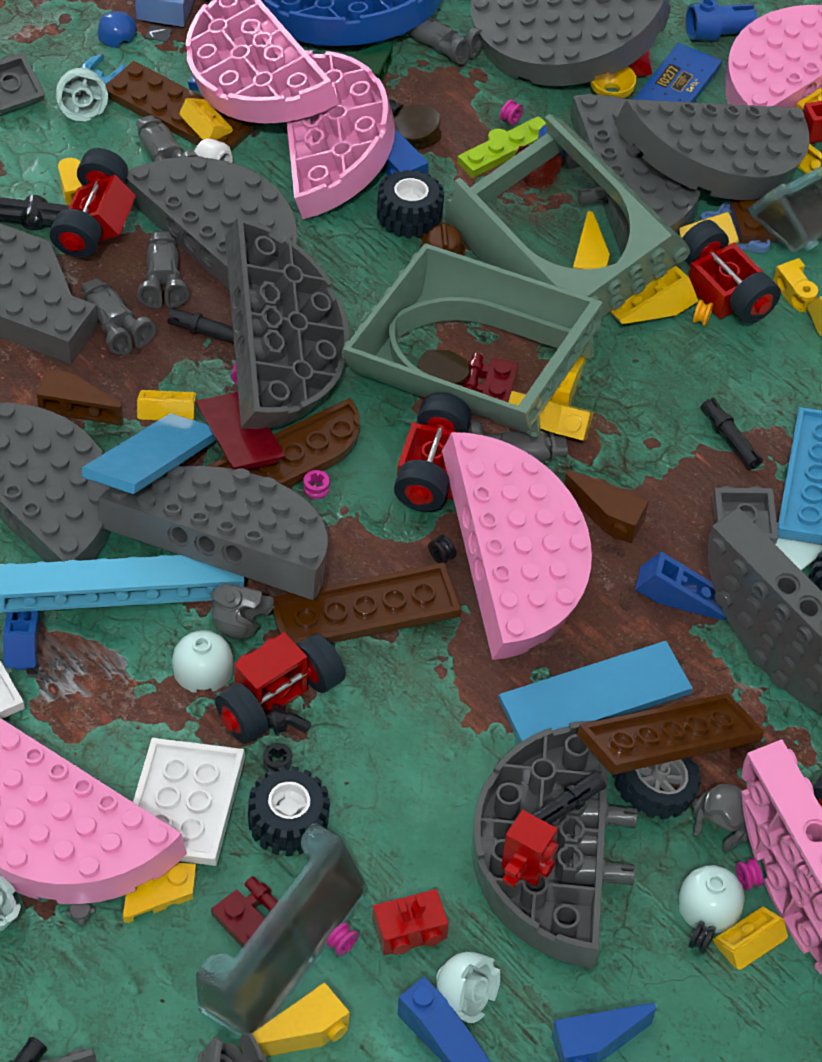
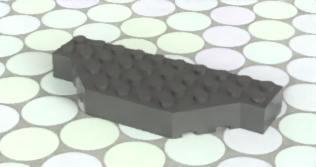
(37, 301)

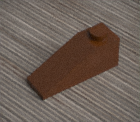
(76, 398)
(609, 507)

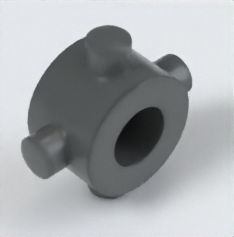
(80, 913)

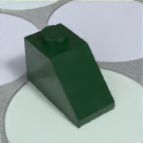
(377, 58)

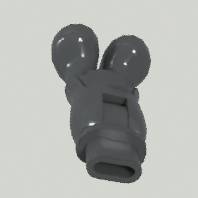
(447, 40)
(159, 140)
(162, 269)
(117, 319)
(541, 448)

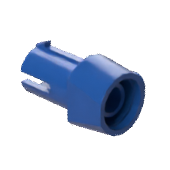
(708, 21)

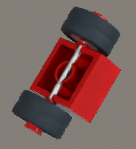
(97, 206)
(727, 275)
(421, 471)
(276, 675)

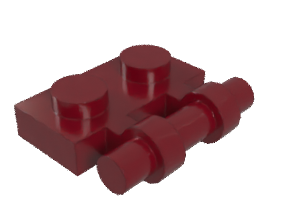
(499, 377)
(239, 914)

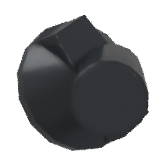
(280, 717)

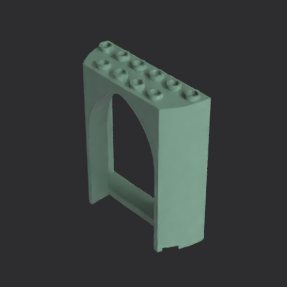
(651, 243)
(459, 288)

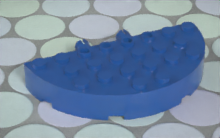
(350, 20)

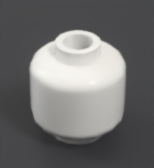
(214, 149)

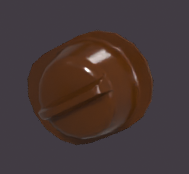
(446, 238)

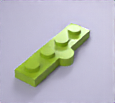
(499, 147)

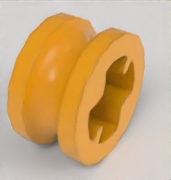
(703, 313)

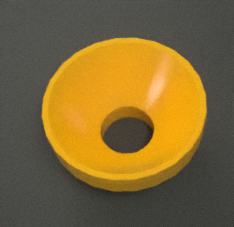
(622, 80)

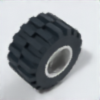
(410, 203)
(285, 807)

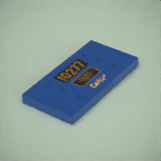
(680, 76)

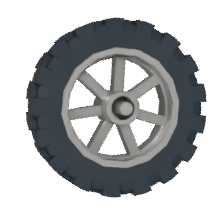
(645, 792)

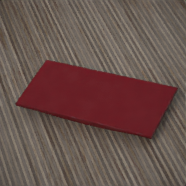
(241, 446)

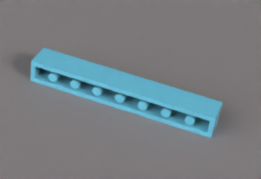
(108, 583)

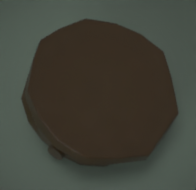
(419, 125)
(444, 365)

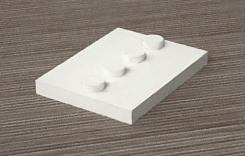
(192, 792)

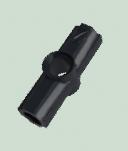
(31, 212)

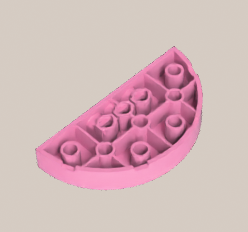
(776, 58)
(254, 65)
(347, 145)
(520, 539)
(70, 832)
(787, 836)

